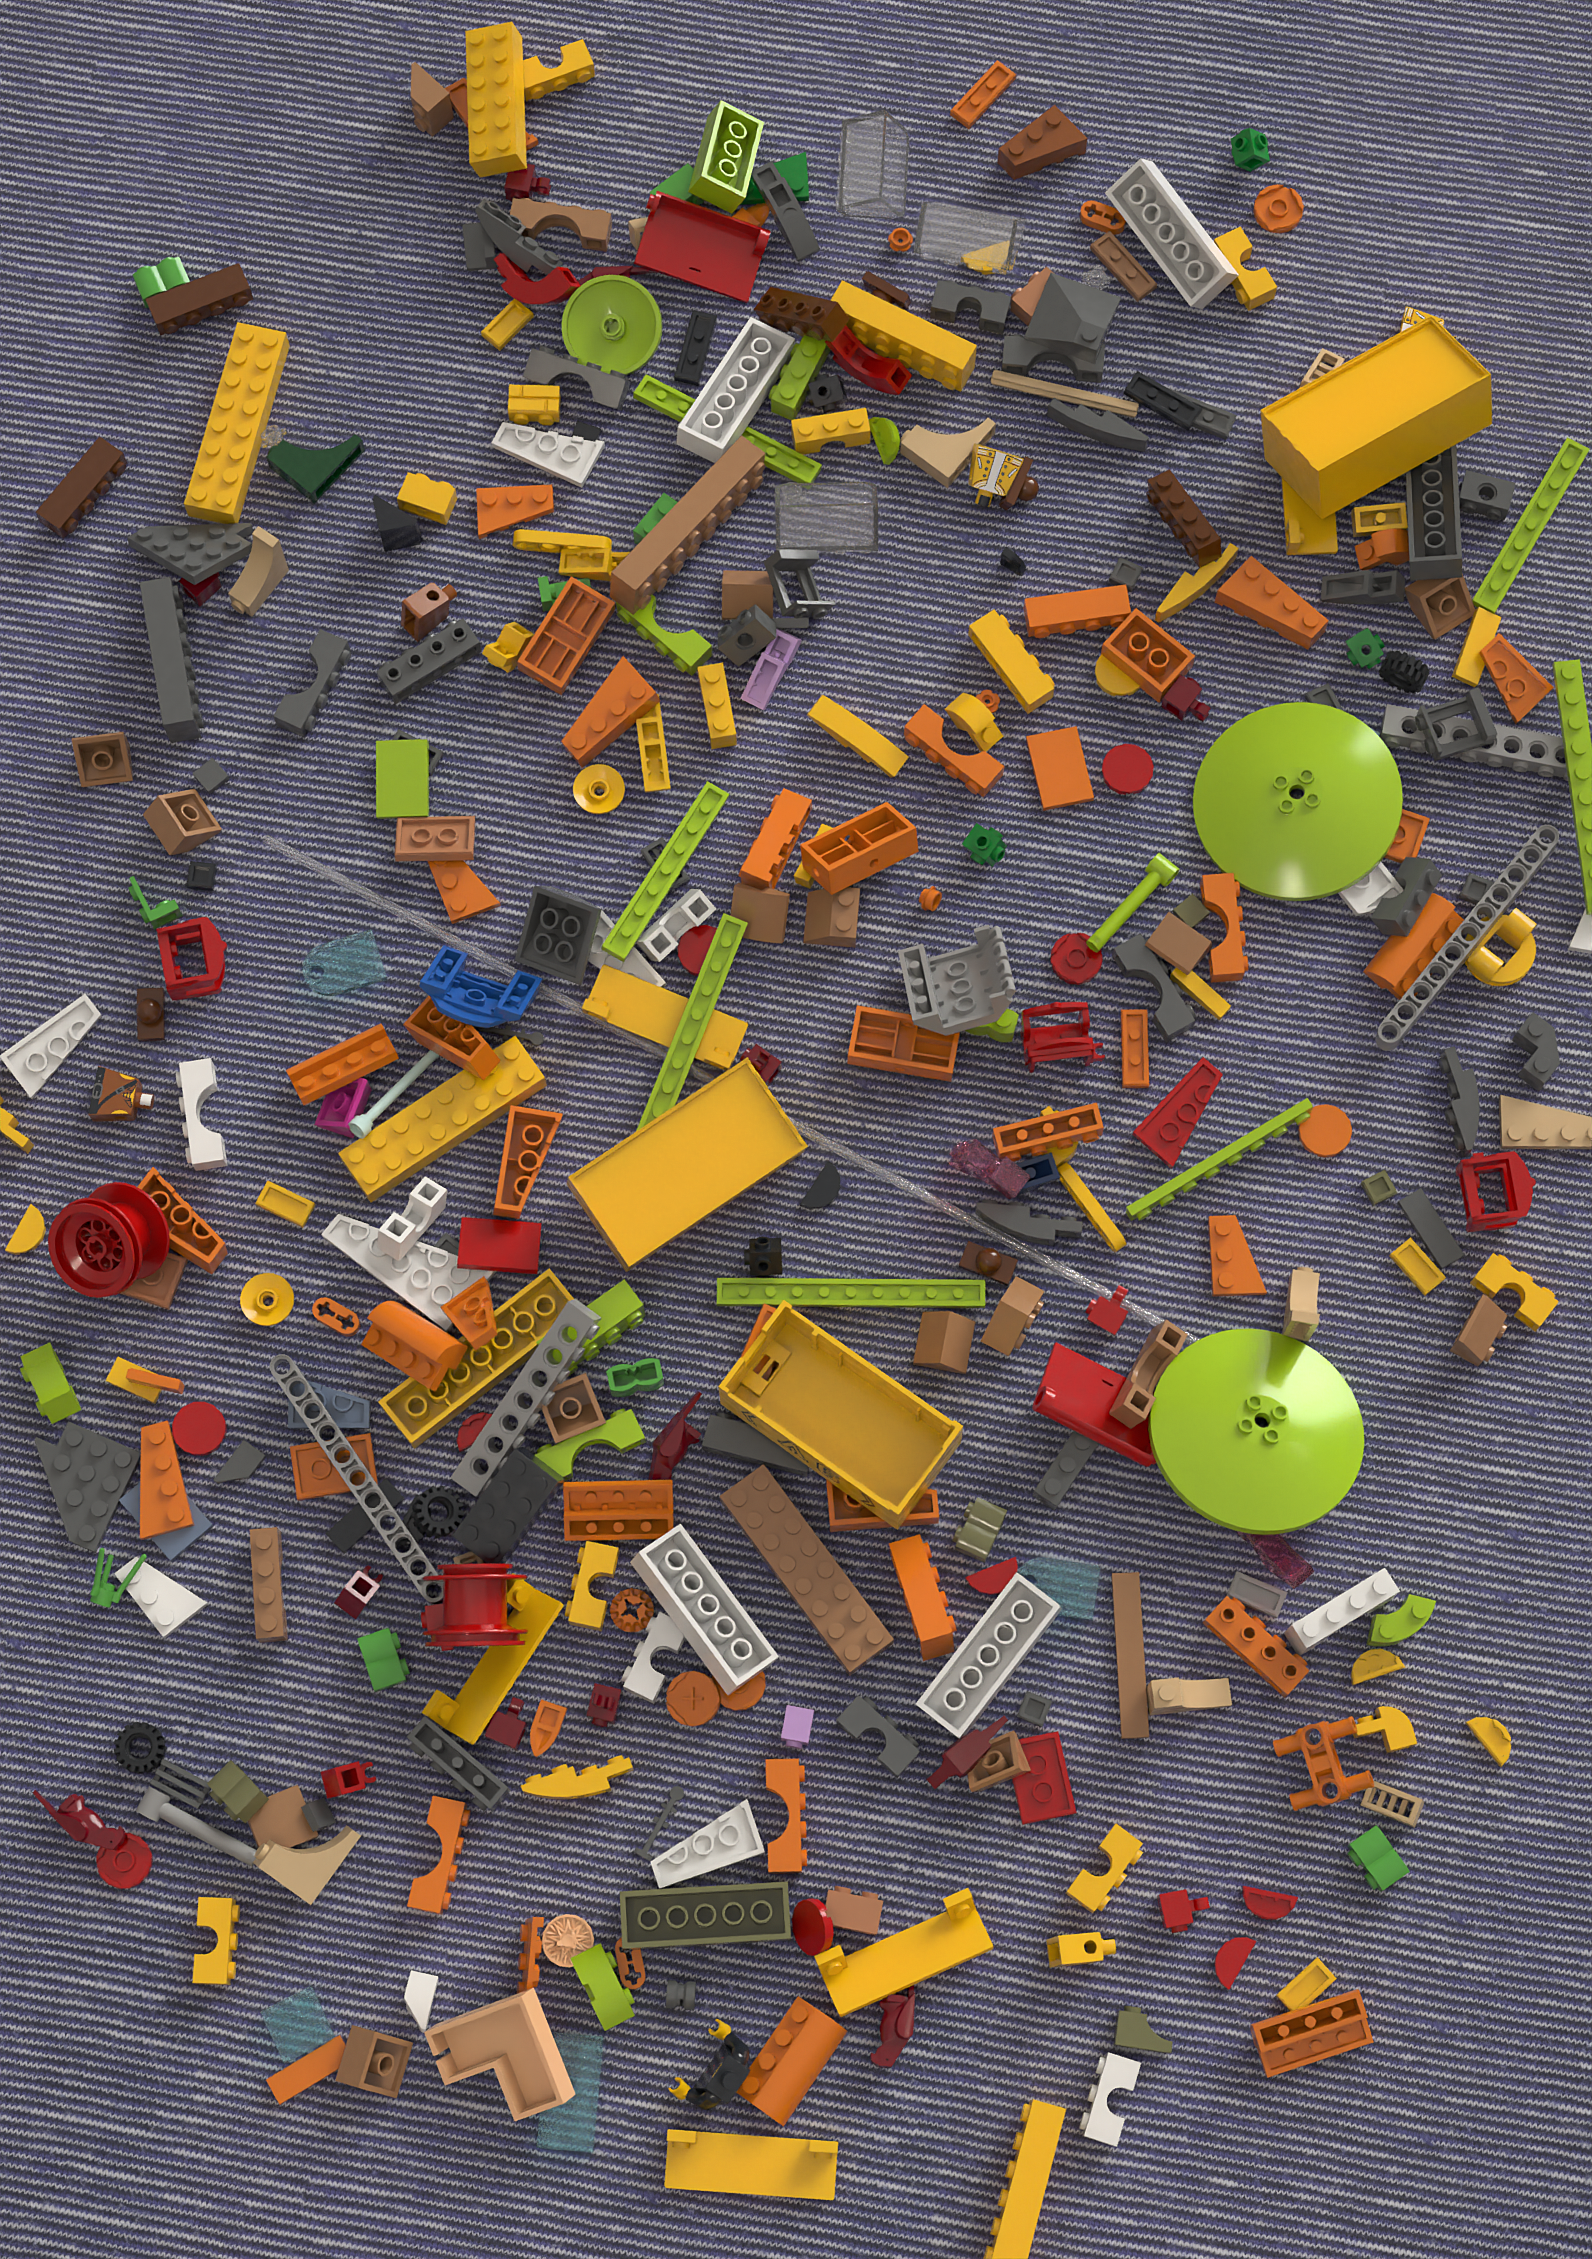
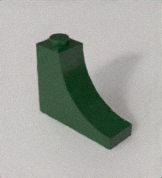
(313, 470)

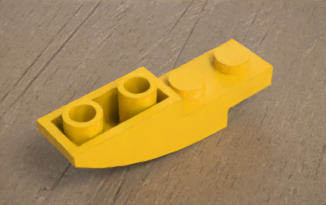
(566, 1784)

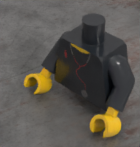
(721, 2076)

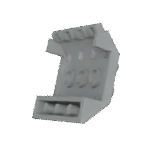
(960, 986)

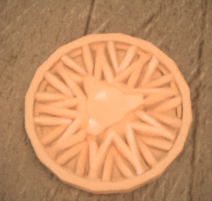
(566, 1938)

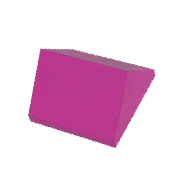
(342, 1106)

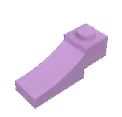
(770, 669)

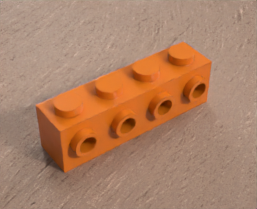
(1076, 611)
(1048, 1131)
(1256, 1646)

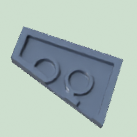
(345, 1409)

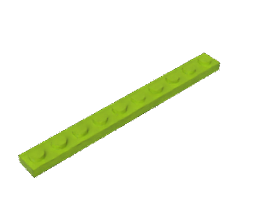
(1578, 761)
(695, 1018)
(851, 1292)

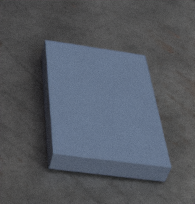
(175, 1542)

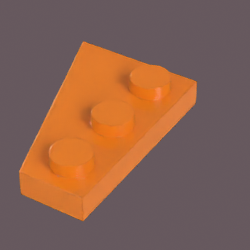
(510, 505)
(1514, 677)
(461, 890)
(1231, 1260)
(473, 1313)

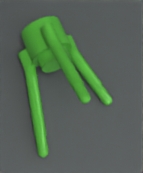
(102, 1591)

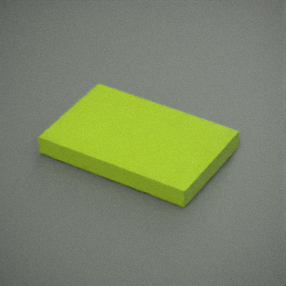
(402, 778)

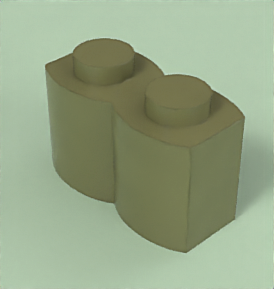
(980, 1529)
(237, 1792)

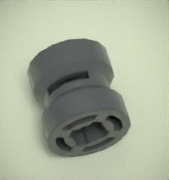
(680, 1995)

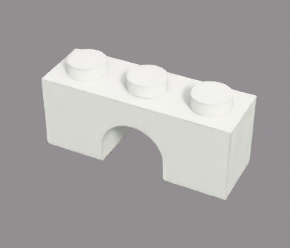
(682, 916)
(402, 1231)
(642, 1678)
(1100, 2122)

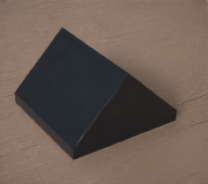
(395, 527)

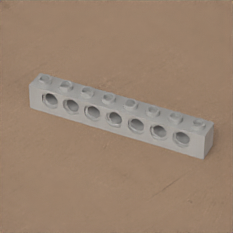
(1496, 756)
(585, 1322)

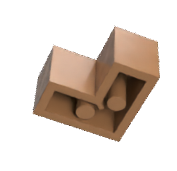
(1014, 1313)

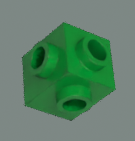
(1250, 149)
(1355, 644)
(985, 845)

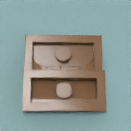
(762, 910)
(282, 1820)

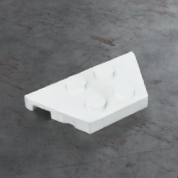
(1368, 892)

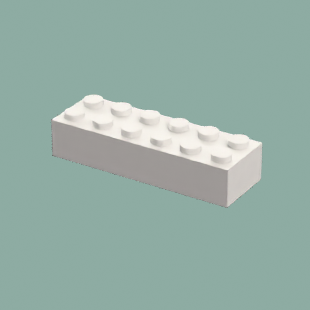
(1171, 233)
(735, 390)
(704, 1609)
(989, 1656)

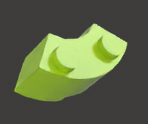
(50, 1383)
(1402, 1624)
(604, 1990)

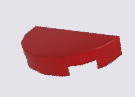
(471, 1429)
(993, 1579)
(1268, 1904)
(1231, 1959)

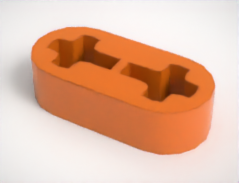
(1102, 218)
(333, 1322)
(637, 1961)

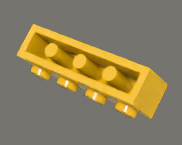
(1011, 661)

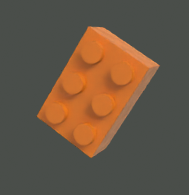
(1147, 654)

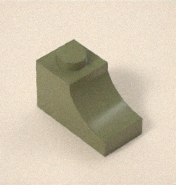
(1134, 2032)

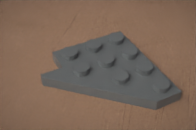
(194, 549)
(87, 1481)

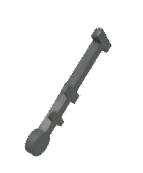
(536, 1038)
(676, 1794)

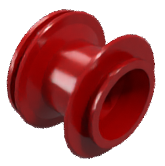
(91, 1232)
(474, 1606)

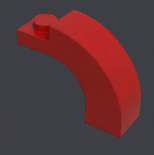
(551, 290)
(877, 372)

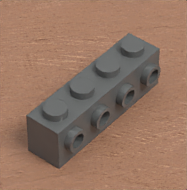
(428, 660)
(458, 1763)

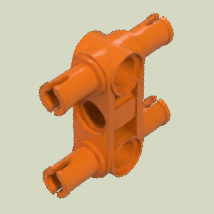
(1323, 1763)

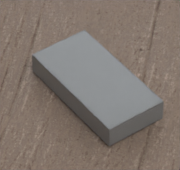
(1257, 1594)

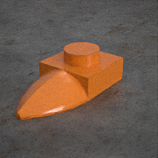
(755, 214)
(546, 1726)

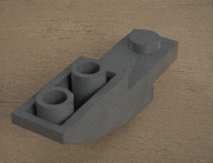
(785, 210)
(507, 235)
(1464, 1110)
(1015, 1222)

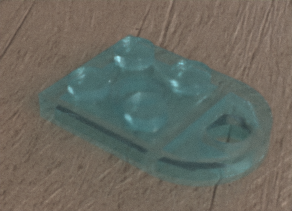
(346, 963)
(1067, 1583)

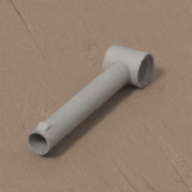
(156, 1806)

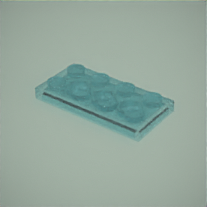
(574, 2122)

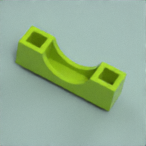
(685, 649)
(619, 1432)

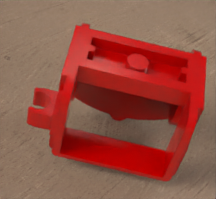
(213, 948)
(1059, 1040)
(1515, 1184)

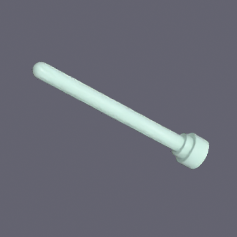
(362, 1124)

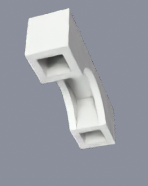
(197, 1083)

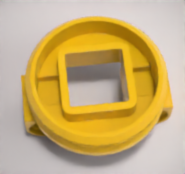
(1514, 930)

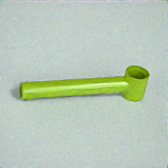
(1159, 872)

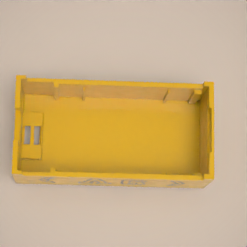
(841, 1415)

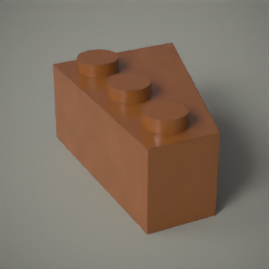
(1041, 143)

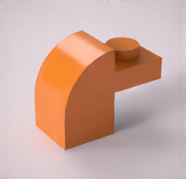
(1383, 547)

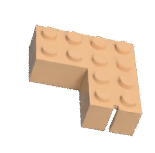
(513, 2041)

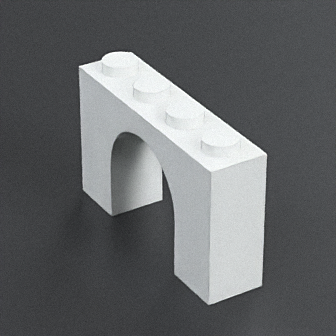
(1340, 1611)

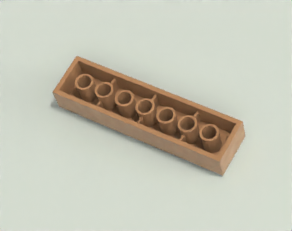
(687, 525)
(806, 1570)

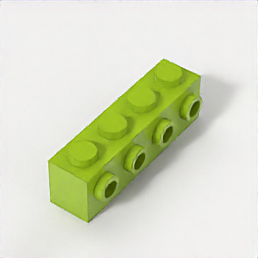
(803, 368)

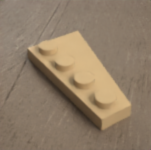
(1541, 1127)

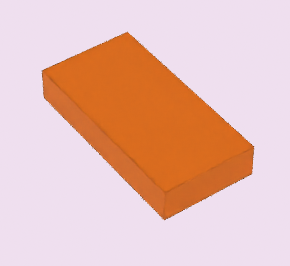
(155, 1381)

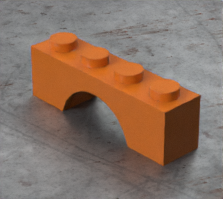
(977, 771)
(1219, 896)
(783, 1780)
(431, 1891)

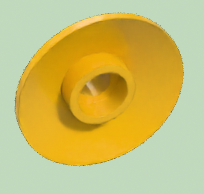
(595, 778)
(259, 1289)

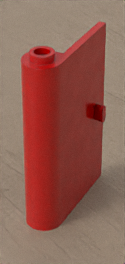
(693, 237)
(1080, 1398)

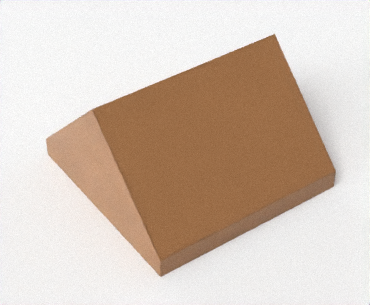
(744, 590)
(103, 759)
(1179, 943)
(944, 1341)
(1000, 1763)

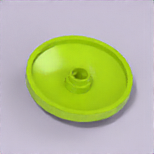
(612, 324)

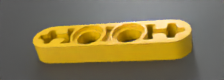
(555, 541)
(1091, 1207)

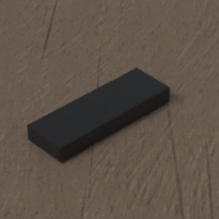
(695, 348)
(1162, 401)
(357, 1523)

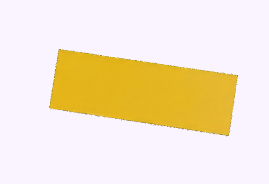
(1480, 633)

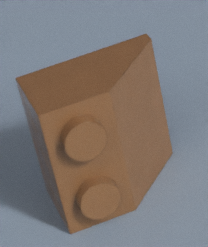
(429, 101)
(1440, 603)
(181, 821)
(832, 918)
(1479, 1332)
(573, 1409)
(374, 2061)

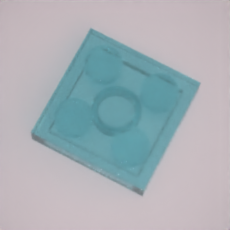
(298, 2024)

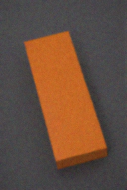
(983, 94)
(1134, 1048)
(307, 2070)

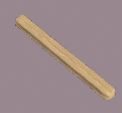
(1064, 393)

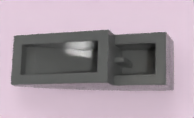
(1363, 588)

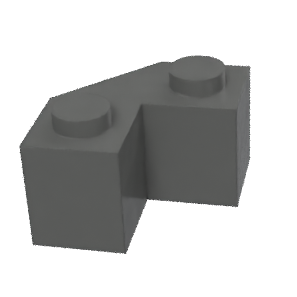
(1540, 1041)

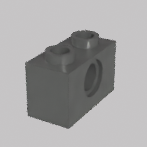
(1497, 489)
(740, 647)

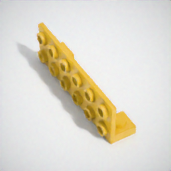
(1304, 528)
(657, 1013)
(498, 1666)
(905, 1956)
(751, 2164)

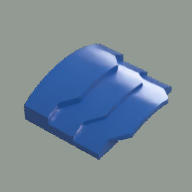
(475, 998)

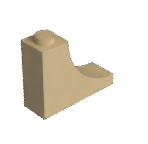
(942, 454)
(261, 573)
(1301, 1304)
(1181, 1695)
(305, 1870)

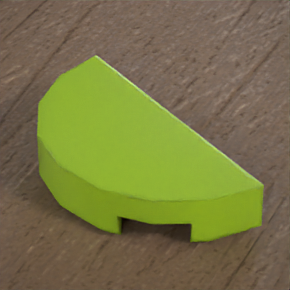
(886, 438)

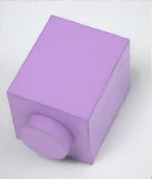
(797, 1726)

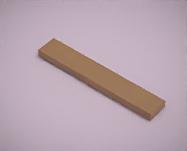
(1130, 1655)

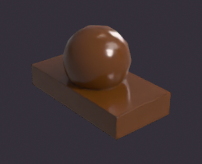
(886, 290)
(1023, 487)
(150, 1014)
(988, 1263)

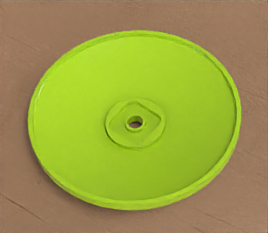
(1303, 844)
(1247, 1473)

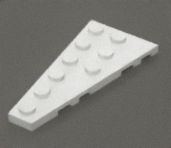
(423, 1276)

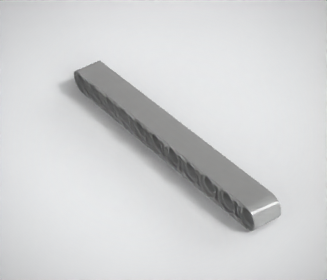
(1462, 948)
(348, 1469)

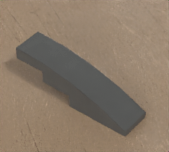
(1105, 429)

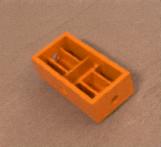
(566, 635)
(874, 843)
(895, 1044)

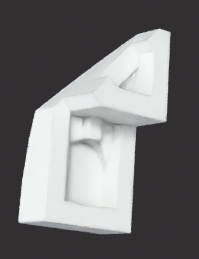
(419, 1997)

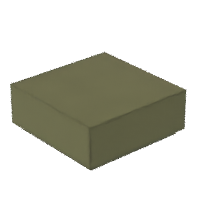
(1191, 911)
(1378, 1188)

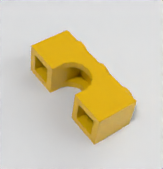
(575, 68)
(1251, 287)
(846, 426)
(717, 705)
(1535, 1301)
(595, 1561)
(1121, 1850)
(217, 1966)

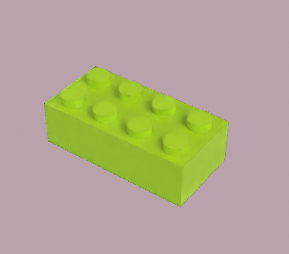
(726, 157)
(618, 1312)

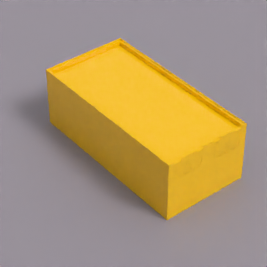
(1377, 416)
(686, 1164)

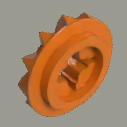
(629, 1623)

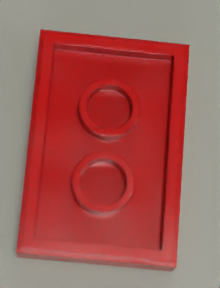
(499, 1245)
(1045, 1789)

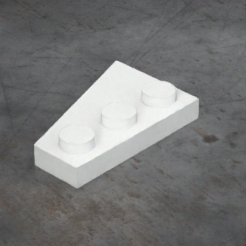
(160, 1597)

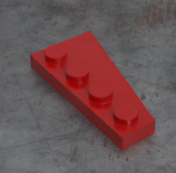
(1176, 1116)

